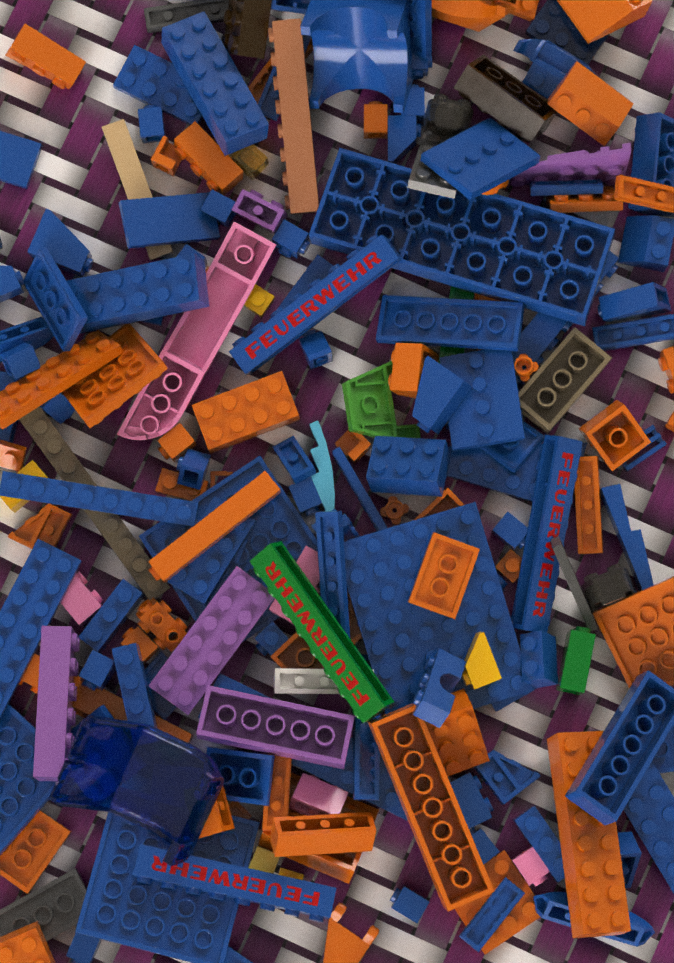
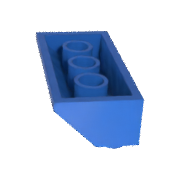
(653, 154)

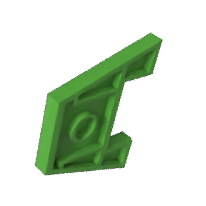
(371, 405)

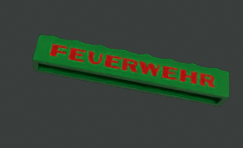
(321, 632)

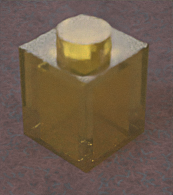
(250, 160)

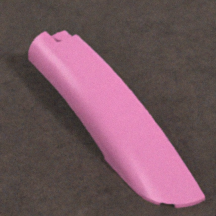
(199, 335)

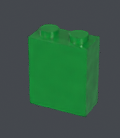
(576, 661)

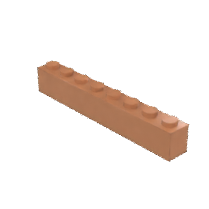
(295, 116)

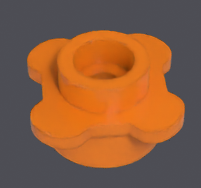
(524, 360)
(392, 503)

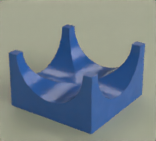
(360, 48)

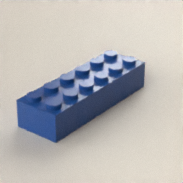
(214, 83)
(142, 292)
(625, 749)

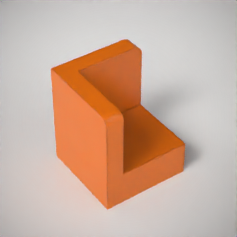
(165, 157)
(353, 445)

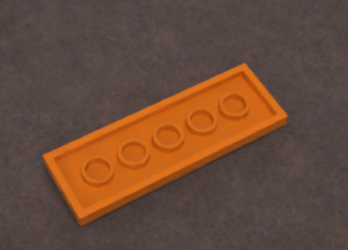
(56, 376)

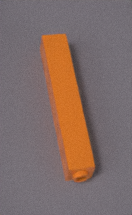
(213, 527)

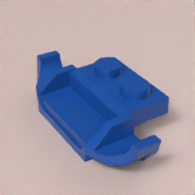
(548, 66)

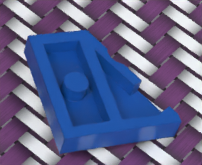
(505, 776)

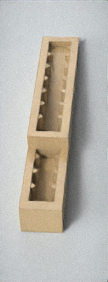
(130, 172)

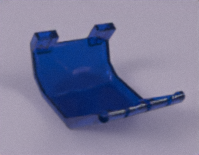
(141, 778)

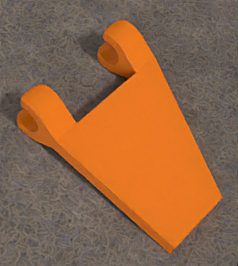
(342, 944)

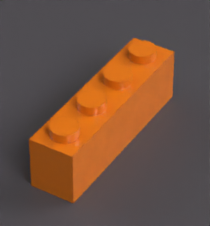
(322, 834)

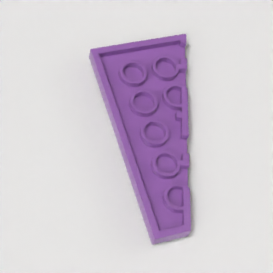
(578, 165)

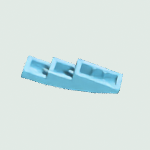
(324, 478)

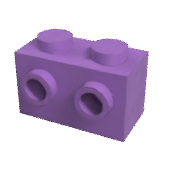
(258, 211)

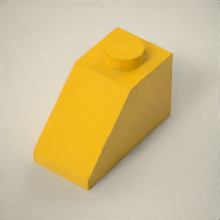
(480, 663)

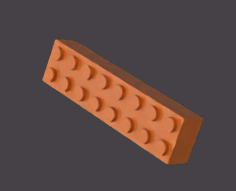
(431, 807)
(587, 846)

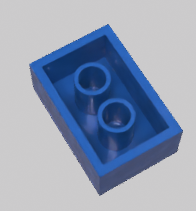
(408, 466)

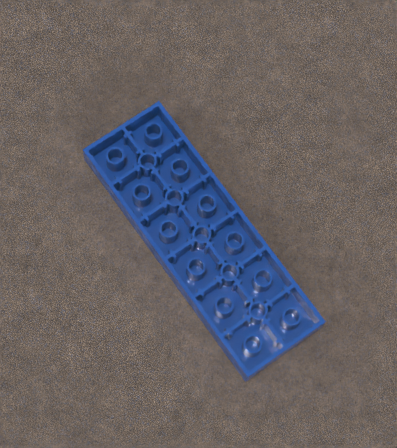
(475, 245)

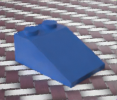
(245, 774)

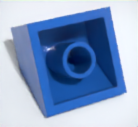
(647, 242)

